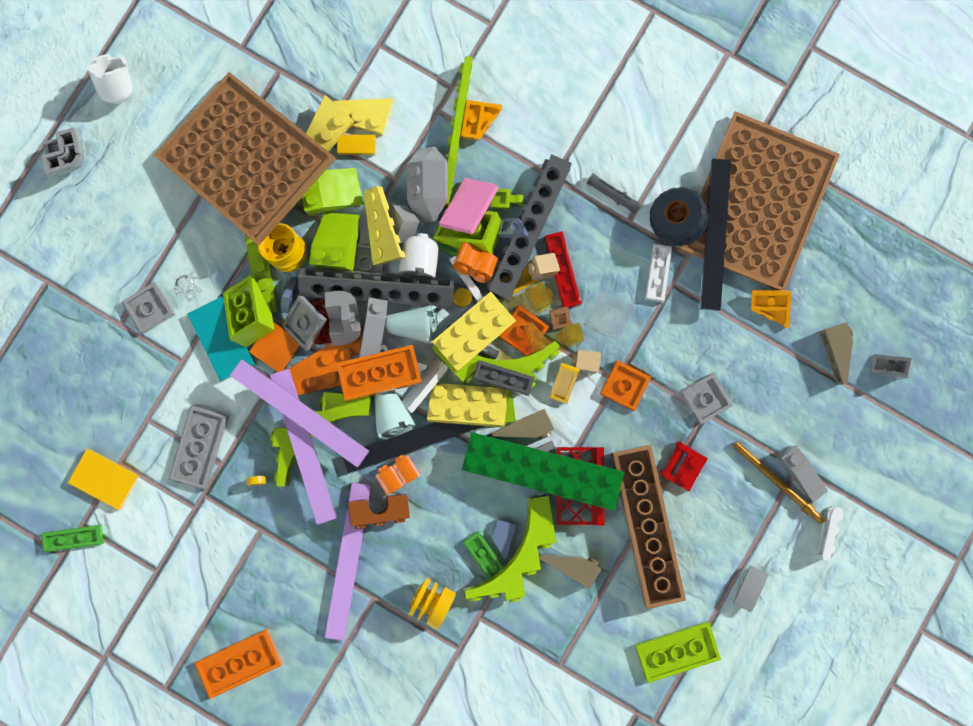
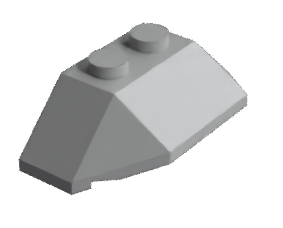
(427, 184)

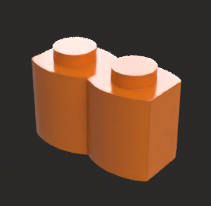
(475, 262)
(397, 475)

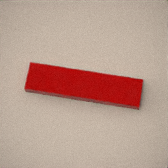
(565, 277)

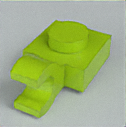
(504, 198)

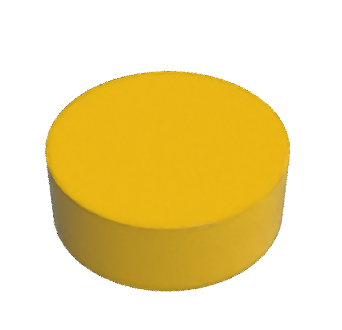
(462, 297)
(256, 481)

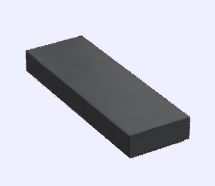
(503, 378)

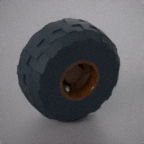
(678, 216)

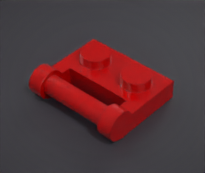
(689, 468)

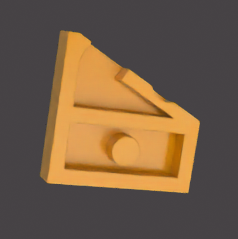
(478, 119)
(773, 305)

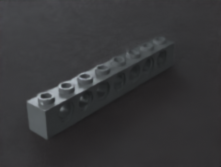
(559, 168)
(386, 282)

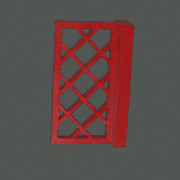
(597, 513)

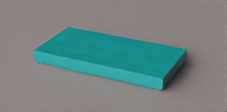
(213, 332)

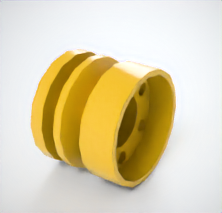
(284, 249)
(431, 603)

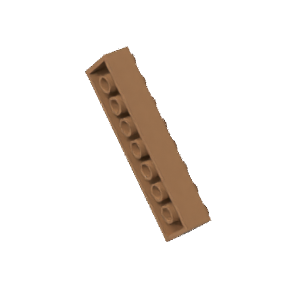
(648, 527)

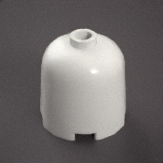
(111, 78)
(420, 256)

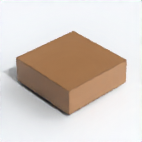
(559, 317)

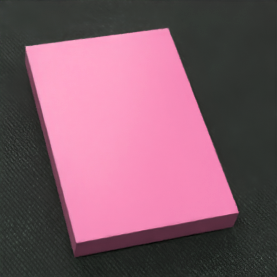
(468, 206)

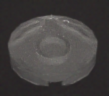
(678, 400)

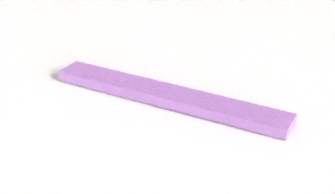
(299, 413)
(306, 457)
(346, 570)

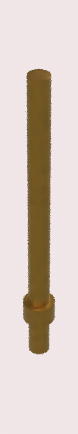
(806, 507)

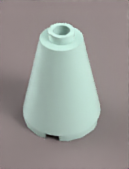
(414, 324)
(391, 415)

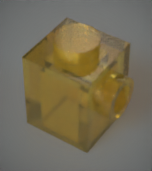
(539, 297)
(570, 335)

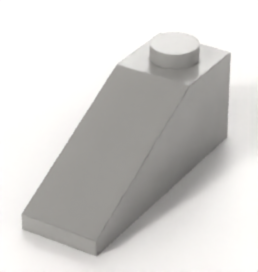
(373, 326)
(802, 472)

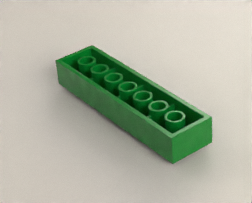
(543, 471)

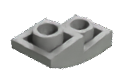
(750, 589)

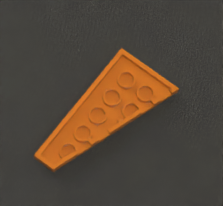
(320, 369)

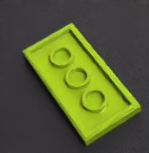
(677, 652)

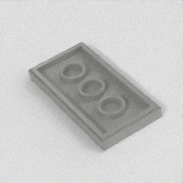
(198, 447)

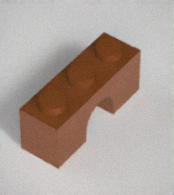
(395, 510)

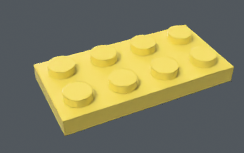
(473, 331)
(468, 405)

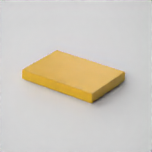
(103, 479)

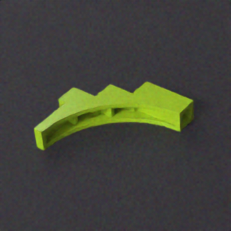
(524, 365)
(333, 409)
(526, 560)

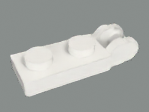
(829, 533)

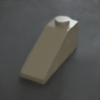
(838, 347)
(529, 427)
(576, 567)

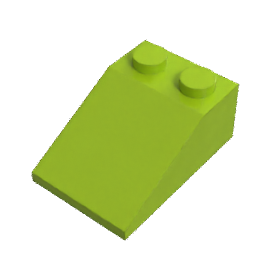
(333, 192)
(484, 237)
(335, 242)
(247, 312)

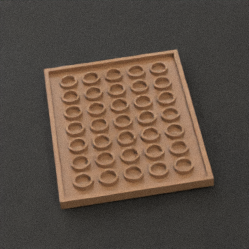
(244, 158)
(771, 201)

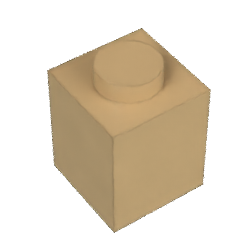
(543, 266)
(587, 361)

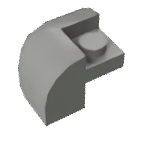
(63, 153)
(343, 317)

